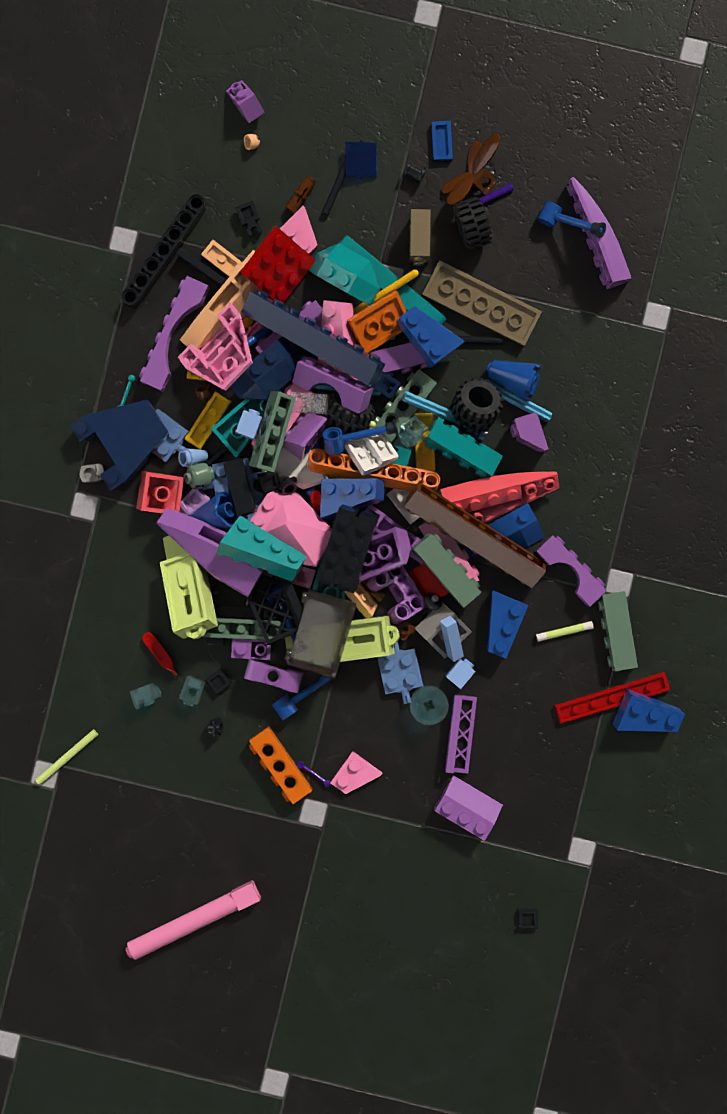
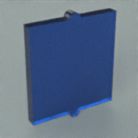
(360, 159)

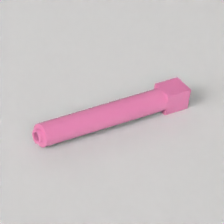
(235, 900)

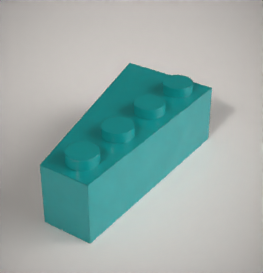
(261, 550)

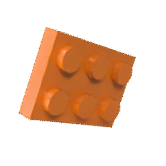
(378, 322)

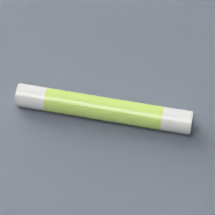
(564, 631)

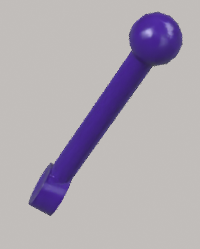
(300, 764)

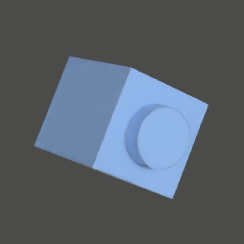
(249, 424)
(460, 672)

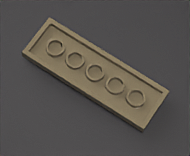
(481, 303)

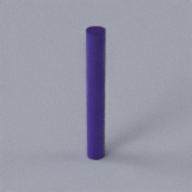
(496, 194)

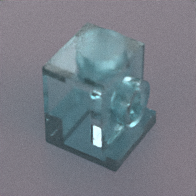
(412, 431)
(145, 695)
(185, 695)

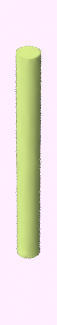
(66, 757)

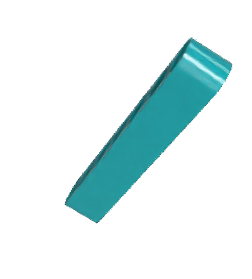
(386, 277)

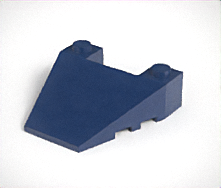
(127, 434)

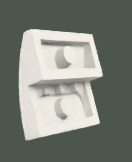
(371, 453)

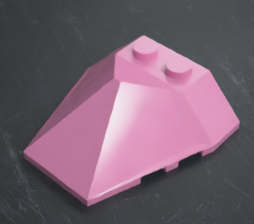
(224, 355)
(294, 523)

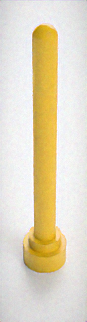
(389, 289)

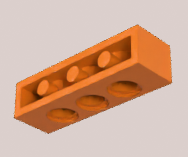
(293, 793)

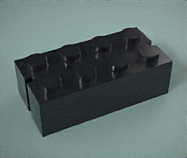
(347, 548)

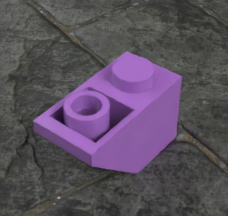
(245, 101)
(250, 649)

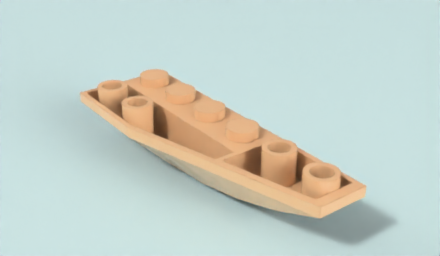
(207, 323)

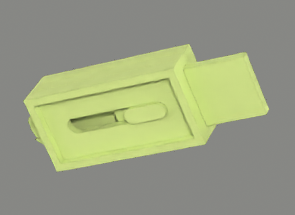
(187, 592)
(367, 639)

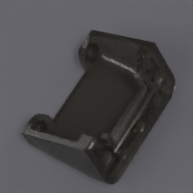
(321, 633)

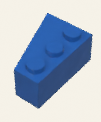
(428, 336)
(350, 492)
(504, 623)
(646, 714)

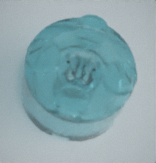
(434, 714)

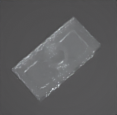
(310, 403)

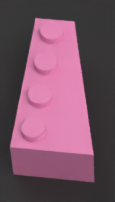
(335, 318)

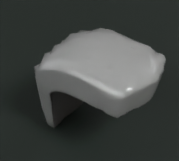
(91, 473)

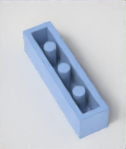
(451, 638)

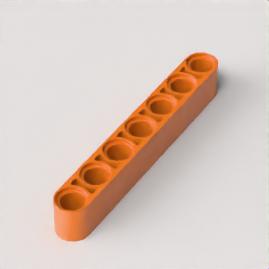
(345, 471)

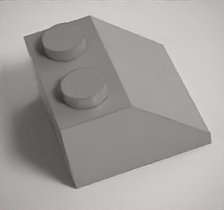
(431, 628)

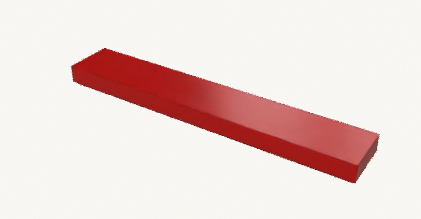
(610, 697)

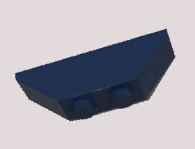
(268, 372)

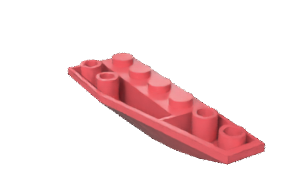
(500, 494)

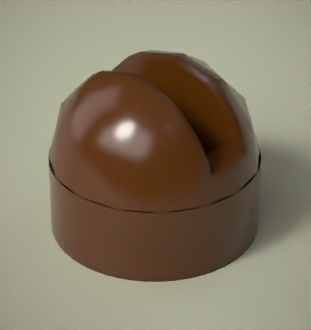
(203, 392)

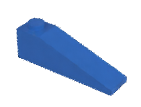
(518, 526)

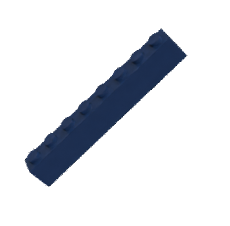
(313, 337)

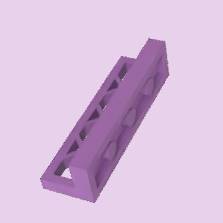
(453, 734)

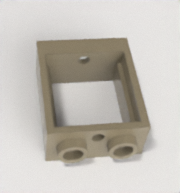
(420, 236)

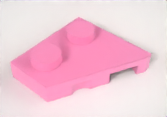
(300, 230)
(354, 773)

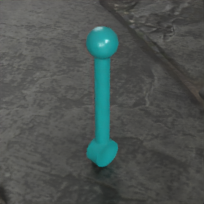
(131, 378)

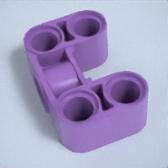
(402, 589)
(288, 679)

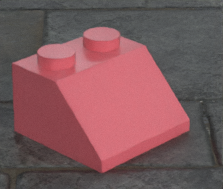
(159, 492)

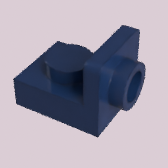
(386, 385)

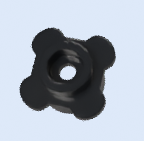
(287, 485)
(215, 727)

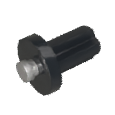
(432, 602)

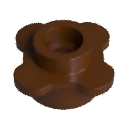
(409, 629)

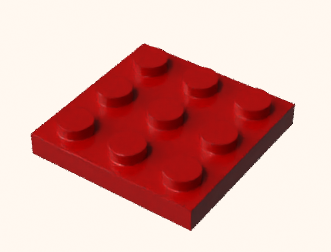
(277, 265)

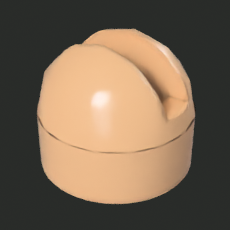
(251, 141)

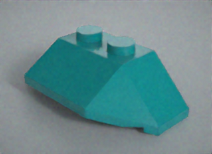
(347, 272)

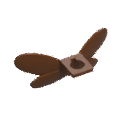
(478, 158)

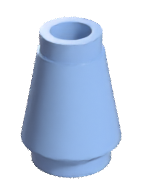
(192, 456)

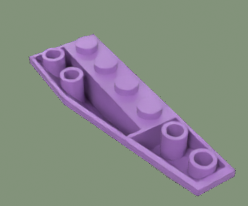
(607, 248)
(202, 542)

